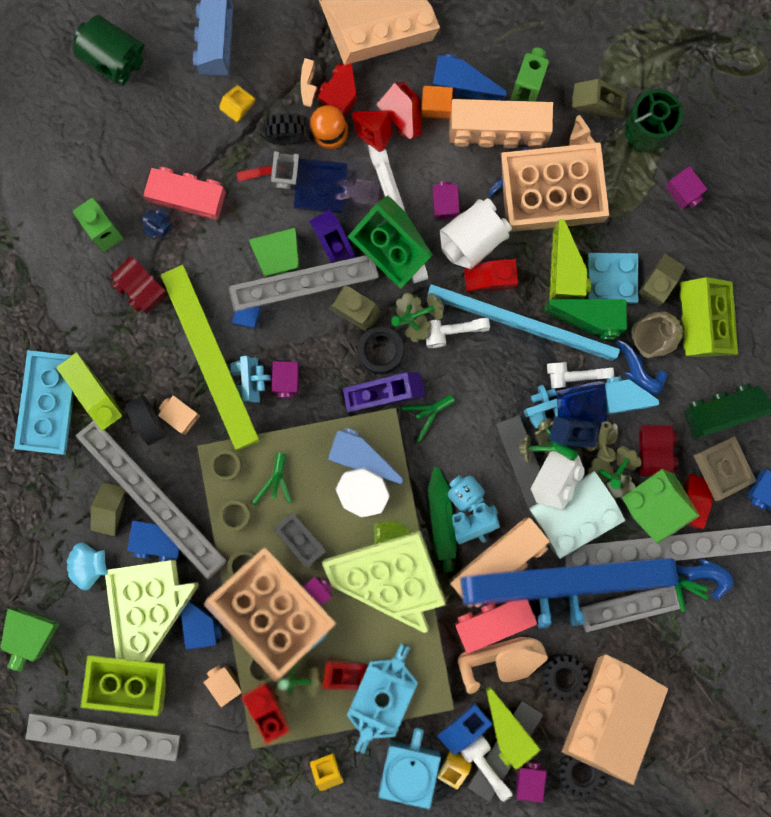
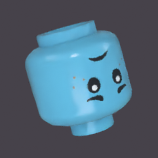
(466, 493)

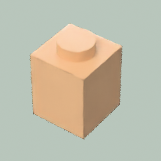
(178, 414)
(223, 684)

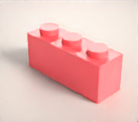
(185, 193)
(494, 623)

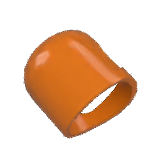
(326, 124)

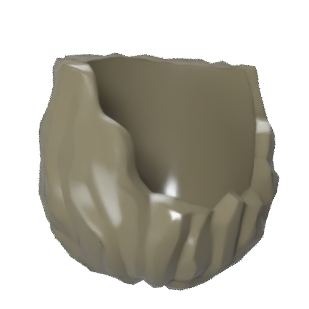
(657, 334)

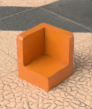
(436, 102)

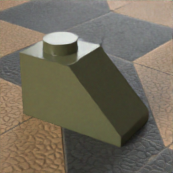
(599, 99)
(661, 280)

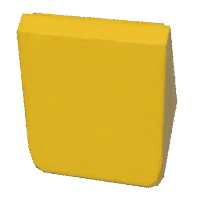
(236, 103)
(454, 770)
(326, 772)

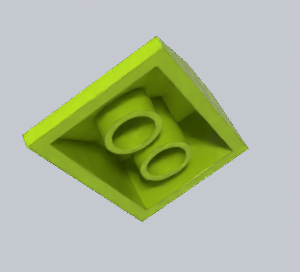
(567, 268)

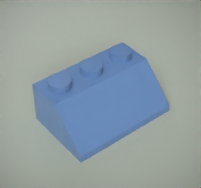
(213, 36)

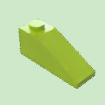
(90, 391)
(511, 737)

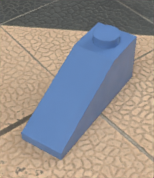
(356, 453)

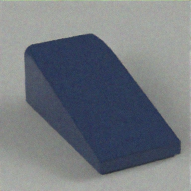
(574, 432)

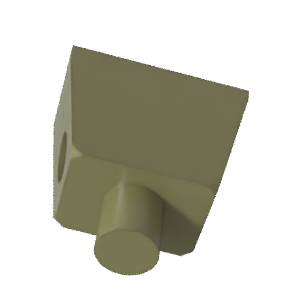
(355, 308)

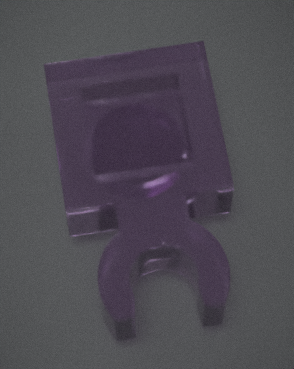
(362, 192)

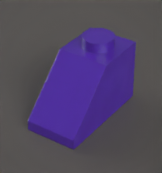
(331, 237)

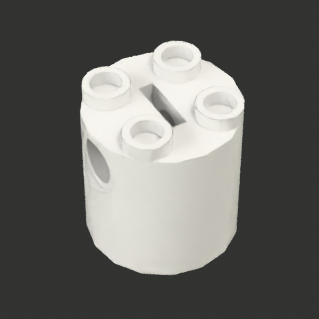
(474, 234)

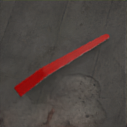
(245, 175)

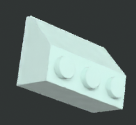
(583, 518)

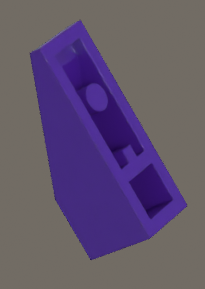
(384, 391)

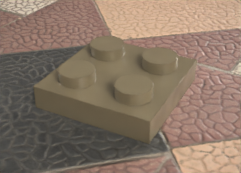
(725, 468)

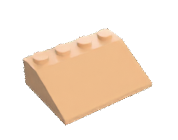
(378, 26)
(554, 186)
(269, 614)
(615, 719)

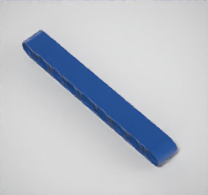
(568, 581)

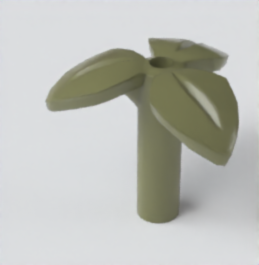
(607, 436)

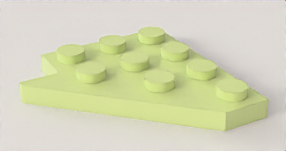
(390, 577)
(144, 606)

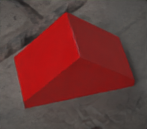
(373, 128)
(343, 674)

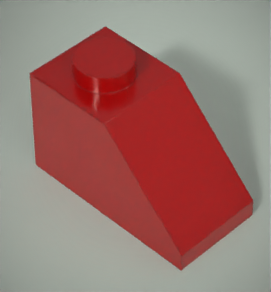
(491, 276)
(701, 498)

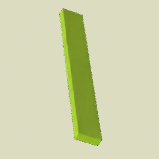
(210, 358)

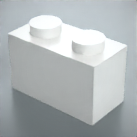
(557, 480)

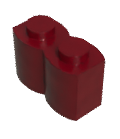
(138, 285)
(656, 449)

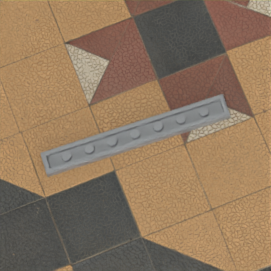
(152, 500)

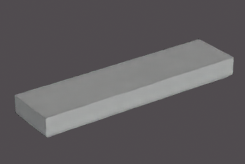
(629, 608)

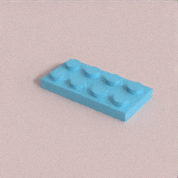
(44, 405)

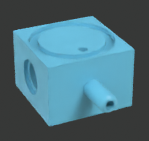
(410, 772)

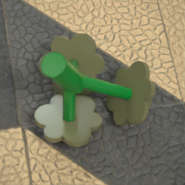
(410, 308)
(544, 443)
(618, 484)
(290, 688)

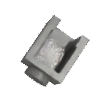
(284, 170)

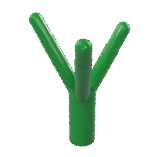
(429, 409)
(276, 477)
(692, 587)

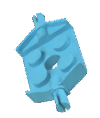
(387, 677)

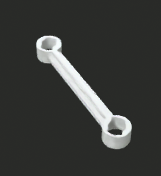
(388, 184)

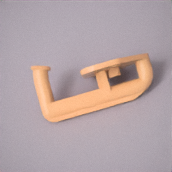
(513, 659)

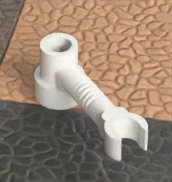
(437, 332)
(560, 376)
(476, 751)

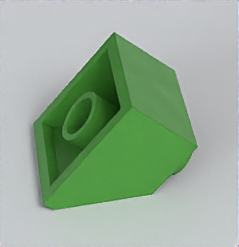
(660, 505)

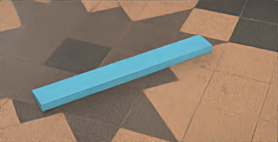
(524, 323)

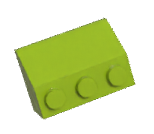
(708, 317)
(124, 685)

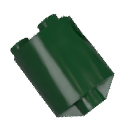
(108, 49)
(653, 120)

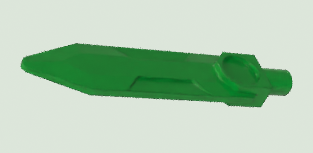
(441, 520)

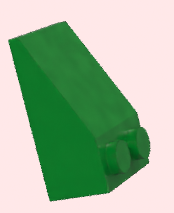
(391, 241)
(593, 316)

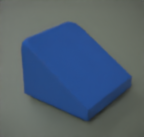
(247, 318)

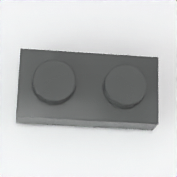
(299, 539)

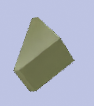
(107, 509)

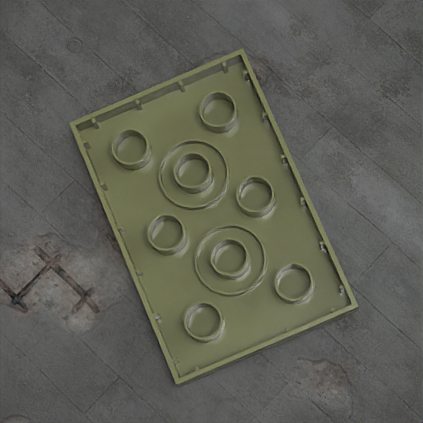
(360, 630)

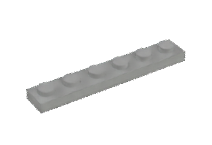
(302, 283)
(103, 736)

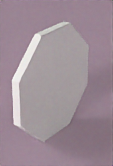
(362, 492)

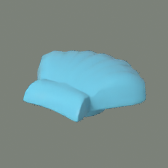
(85, 565)

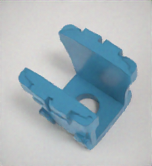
(576, 615)

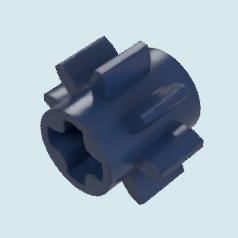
(156, 223)

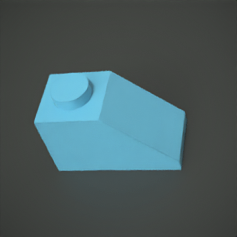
(626, 396)

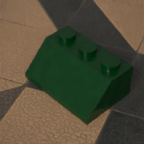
(727, 410)

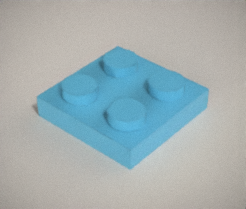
(613, 276)

